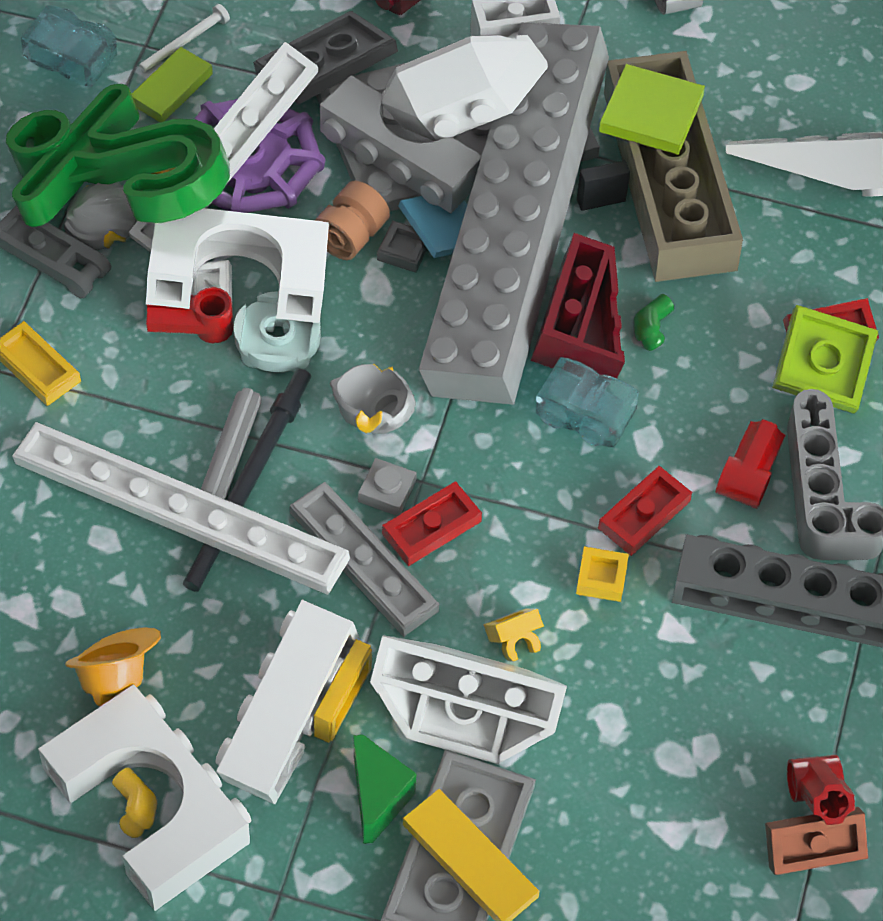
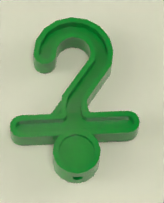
(104, 150)

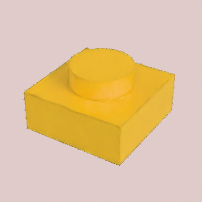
(602, 574)

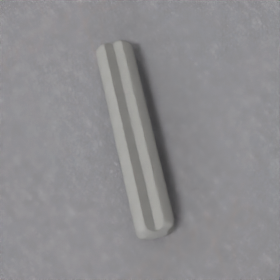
(231, 443)

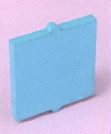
(433, 224)

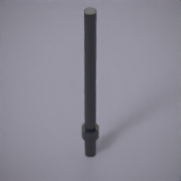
(283, 411)

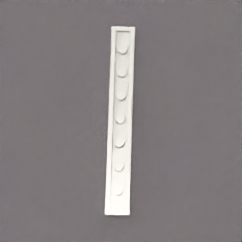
(182, 508)

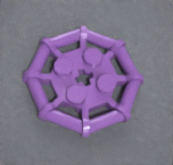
(269, 162)

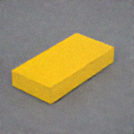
(37, 364)
(343, 691)

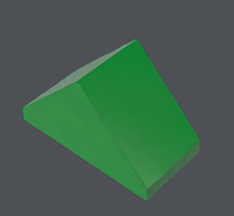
(382, 786)

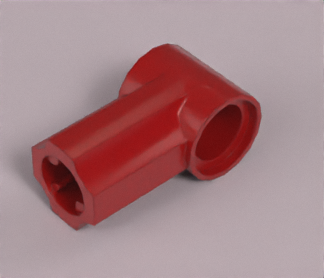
(196, 318)
(748, 472)
(822, 787)

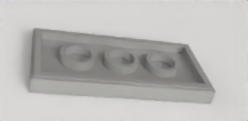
(495, 804)

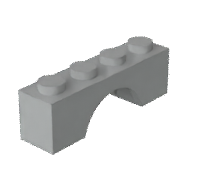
(436, 170)

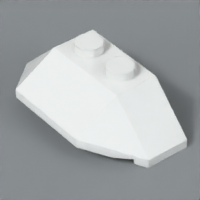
(463, 85)
(465, 699)

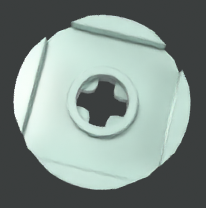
(269, 352)

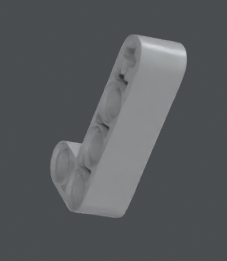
(823, 474)

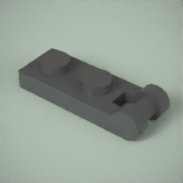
(53, 253)

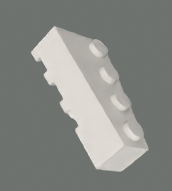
(284, 705)

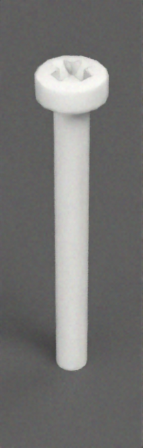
(219, 14)

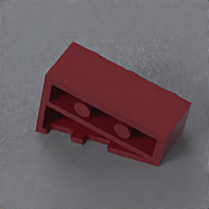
(583, 310)

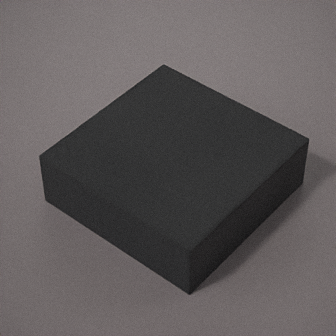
(603, 185)

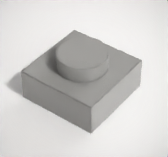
(387, 487)

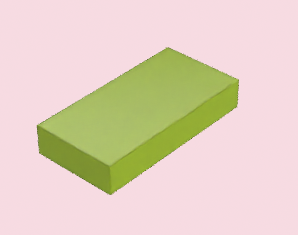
(171, 84)

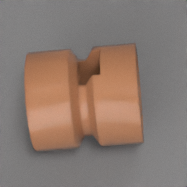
(353, 219)

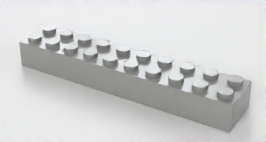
(515, 223)

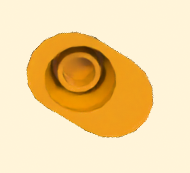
(114, 663)

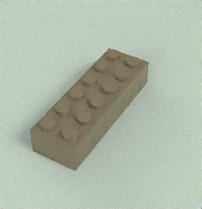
(680, 197)

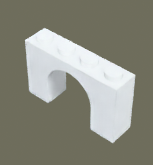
(287, 246)
(131, 735)

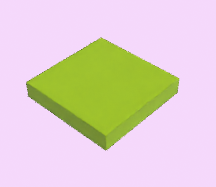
(652, 109)
(826, 357)

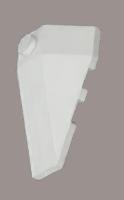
(848, 162)

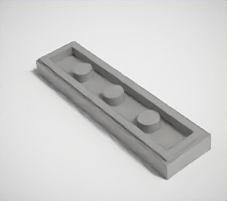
(370, 564)

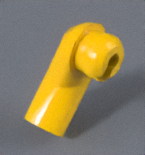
(140, 803)

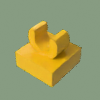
(514, 627)

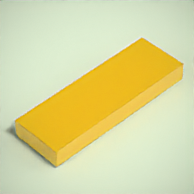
(470, 857)

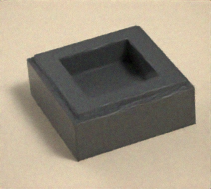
(402, 247)

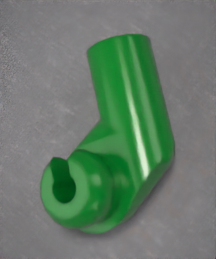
(647, 322)

